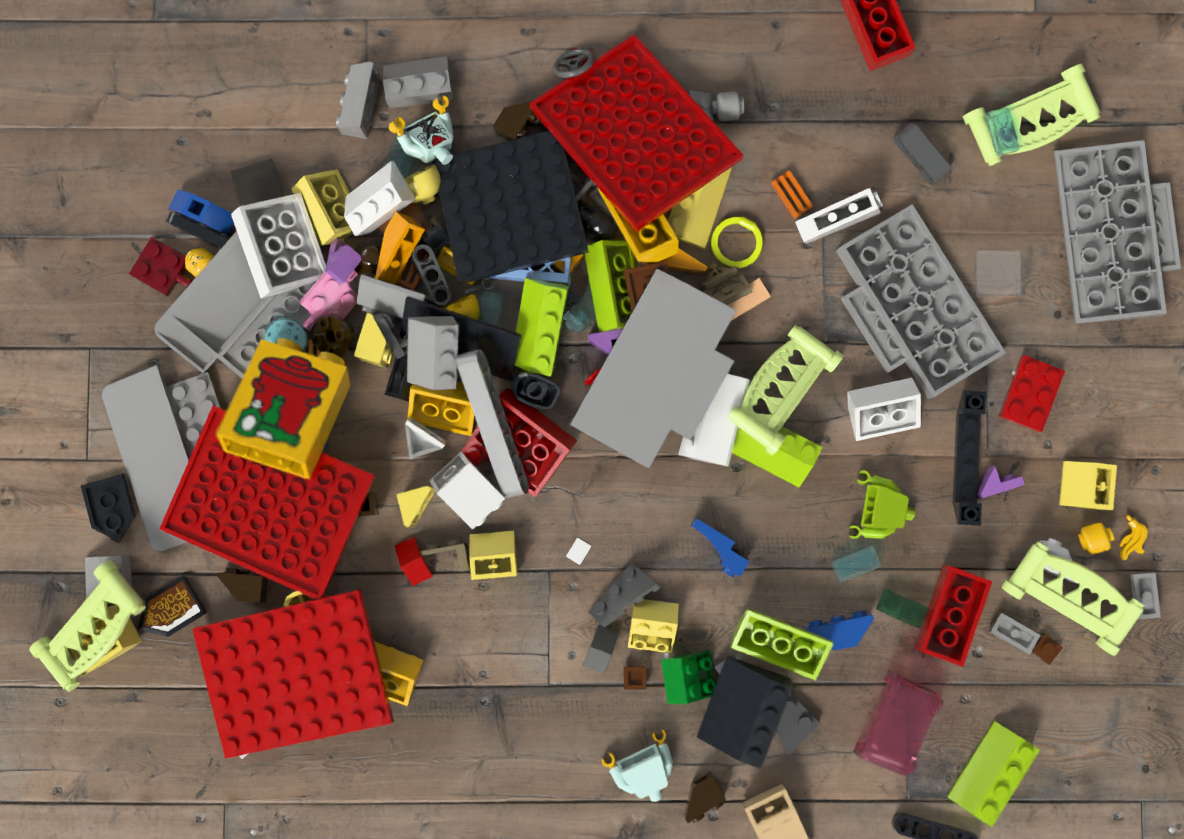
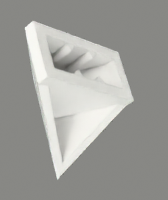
(421, 439)

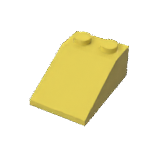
(126, 641)

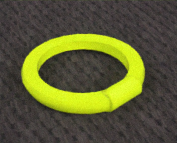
(747, 224)

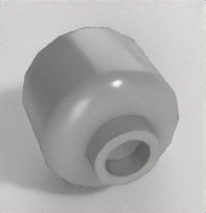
(728, 106)

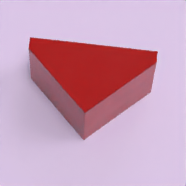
(412, 562)

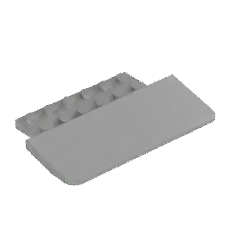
(224, 313)
(156, 437)

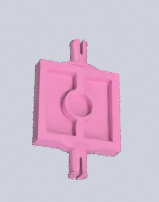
(329, 298)

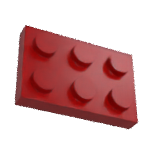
(1031, 393)

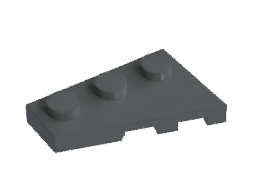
(626, 590)
(795, 724)

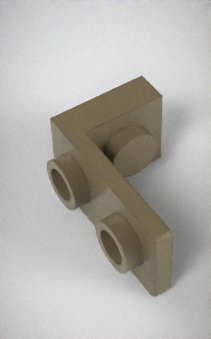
(461, 559)

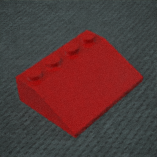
(537, 439)

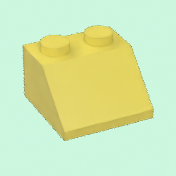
(373, 345)

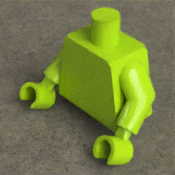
(883, 508)

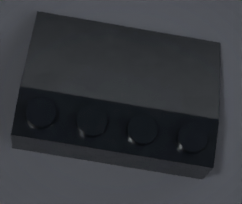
(745, 711)

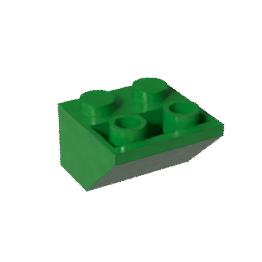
(688, 677)

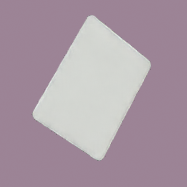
(578, 551)

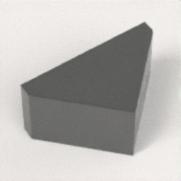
(601, 648)

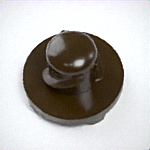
(370, 253)
(332, 335)

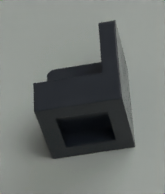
(435, 237)

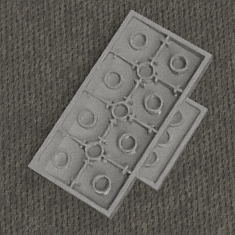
(1115, 232)
(915, 304)
(658, 371)

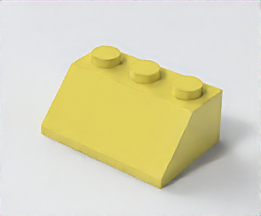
(325, 204)

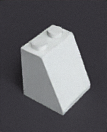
(467, 490)

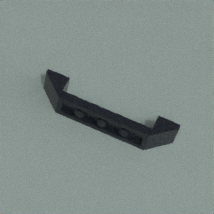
(966, 458)

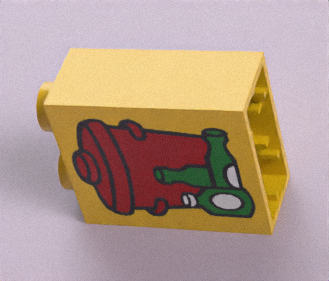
(285, 407)

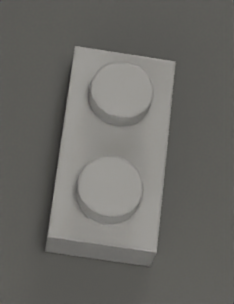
(1145, 590)
(1014, 633)

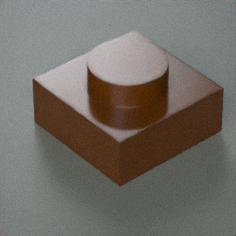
(1046, 649)
(634, 677)

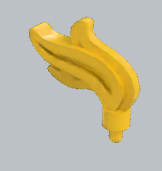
(1134, 540)

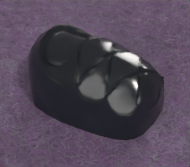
(597, 223)
(534, 390)

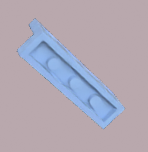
(519, 275)

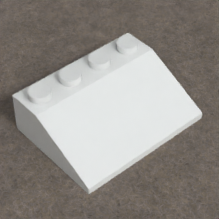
(279, 244)

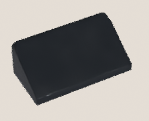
(397, 384)

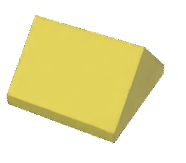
(414, 503)

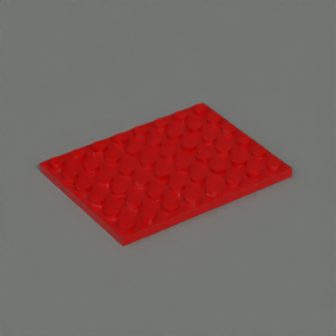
(636, 133)
(266, 516)
(293, 674)

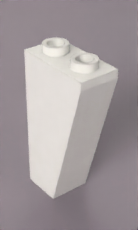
(839, 215)

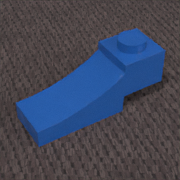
(730, 560)

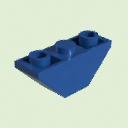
(202, 211)
(841, 630)

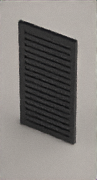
(496, 343)

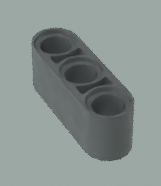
(921, 153)
(431, 264)

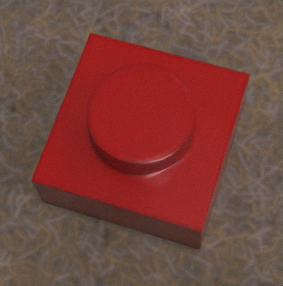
(475, 450)

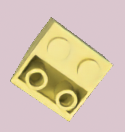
(1088, 485)
(493, 555)
(653, 625)

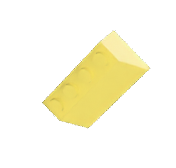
(695, 215)

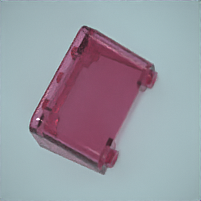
(899, 725)

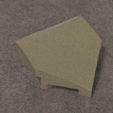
(726, 284)

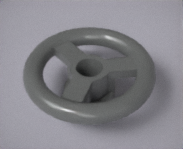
(574, 66)

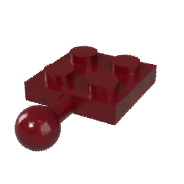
(160, 267)

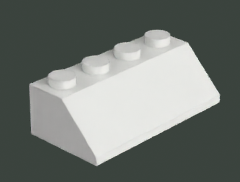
(716, 433)

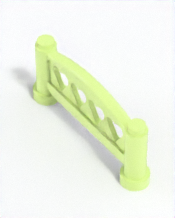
(1072, 90)
(766, 427)
(1110, 628)
(55, 652)

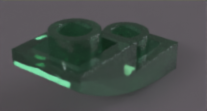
(902, 608)

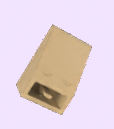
(774, 815)

